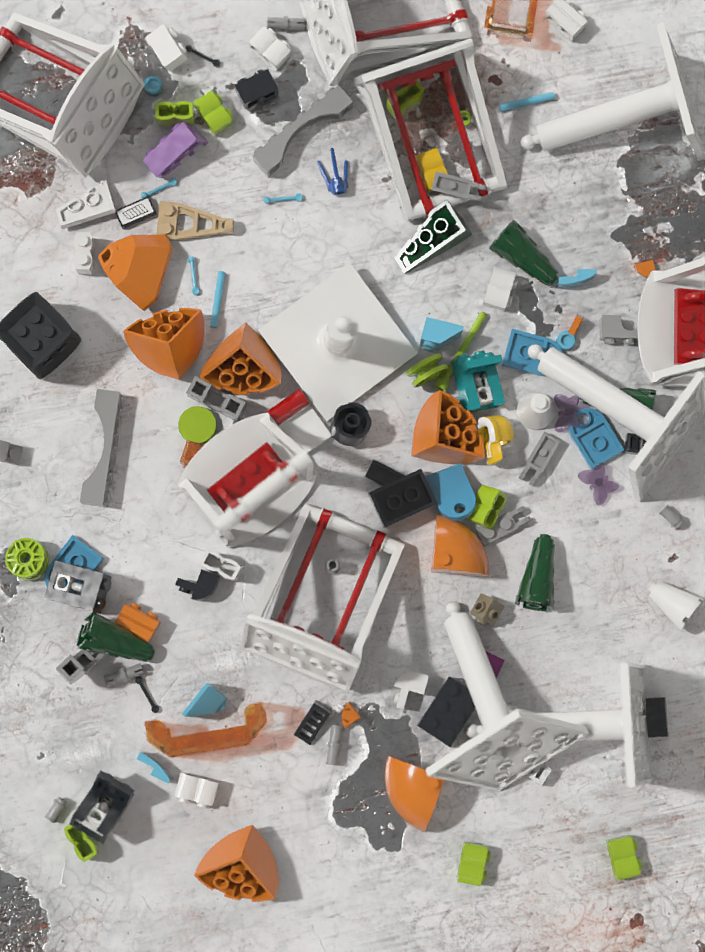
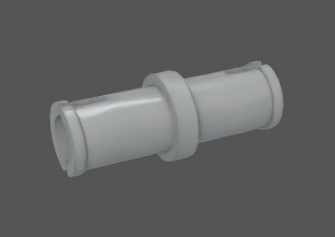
(285, 23)
(123, 675)
(334, 745)

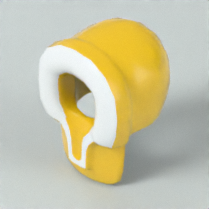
(495, 432)

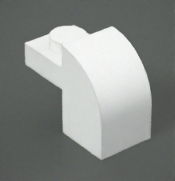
(408, 682)

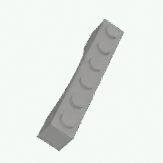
(332, 106)
(95, 488)

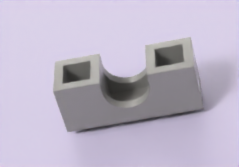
(612, 331)
(218, 401)

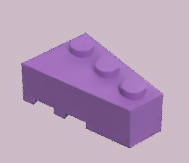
(173, 149)

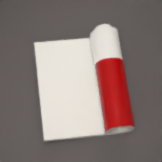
(300, 421)

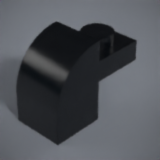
(204, 587)

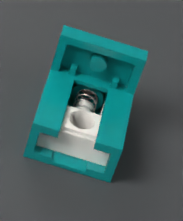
(486, 383)

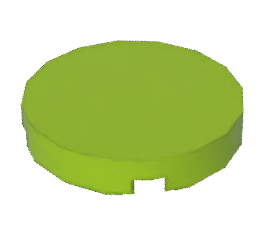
(197, 424)

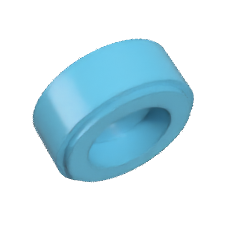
(153, 85)
(566, 340)

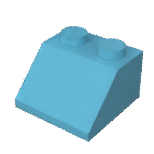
(439, 334)

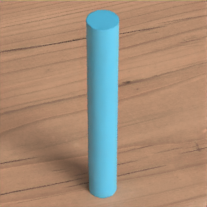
(526, 101)
(217, 299)

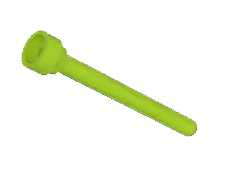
(443, 382)

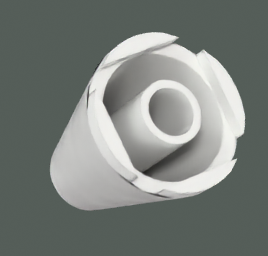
(535, 410)
(675, 603)

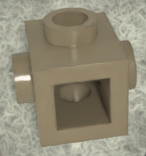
(486, 610)

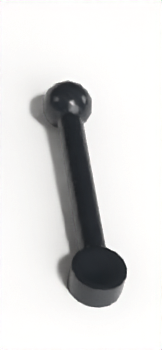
(216, 63)
(155, 708)

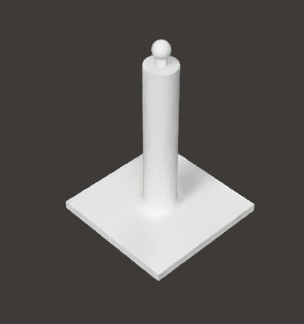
(625, 110)
(337, 341)
(662, 434)
(623, 724)
(510, 742)

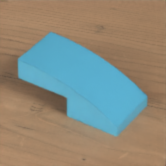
(582, 276)
(158, 771)

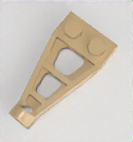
(168, 222)

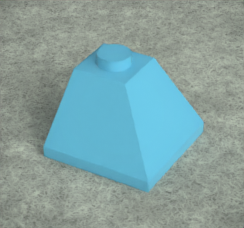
(206, 702)

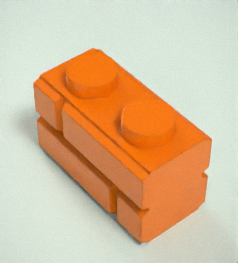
(137, 622)

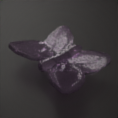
(569, 417)
(599, 482)

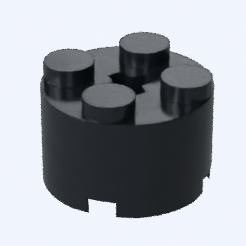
(346, 433)

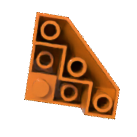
(138, 266)

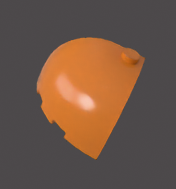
(168, 340)
(242, 364)
(446, 432)
(457, 549)
(411, 792)
(240, 867)

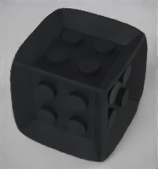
(38, 335)

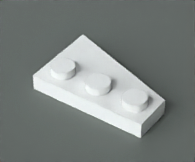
(89, 206)

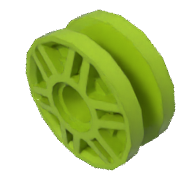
(427, 370)
(19, 551)

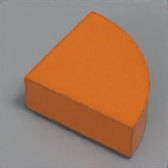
(645, 268)
(575, 325)
(349, 715)

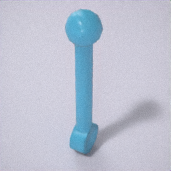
(173, 182)
(298, 197)
(195, 290)

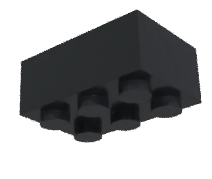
(402, 498)
(448, 712)

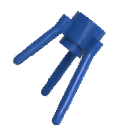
(337, 185)

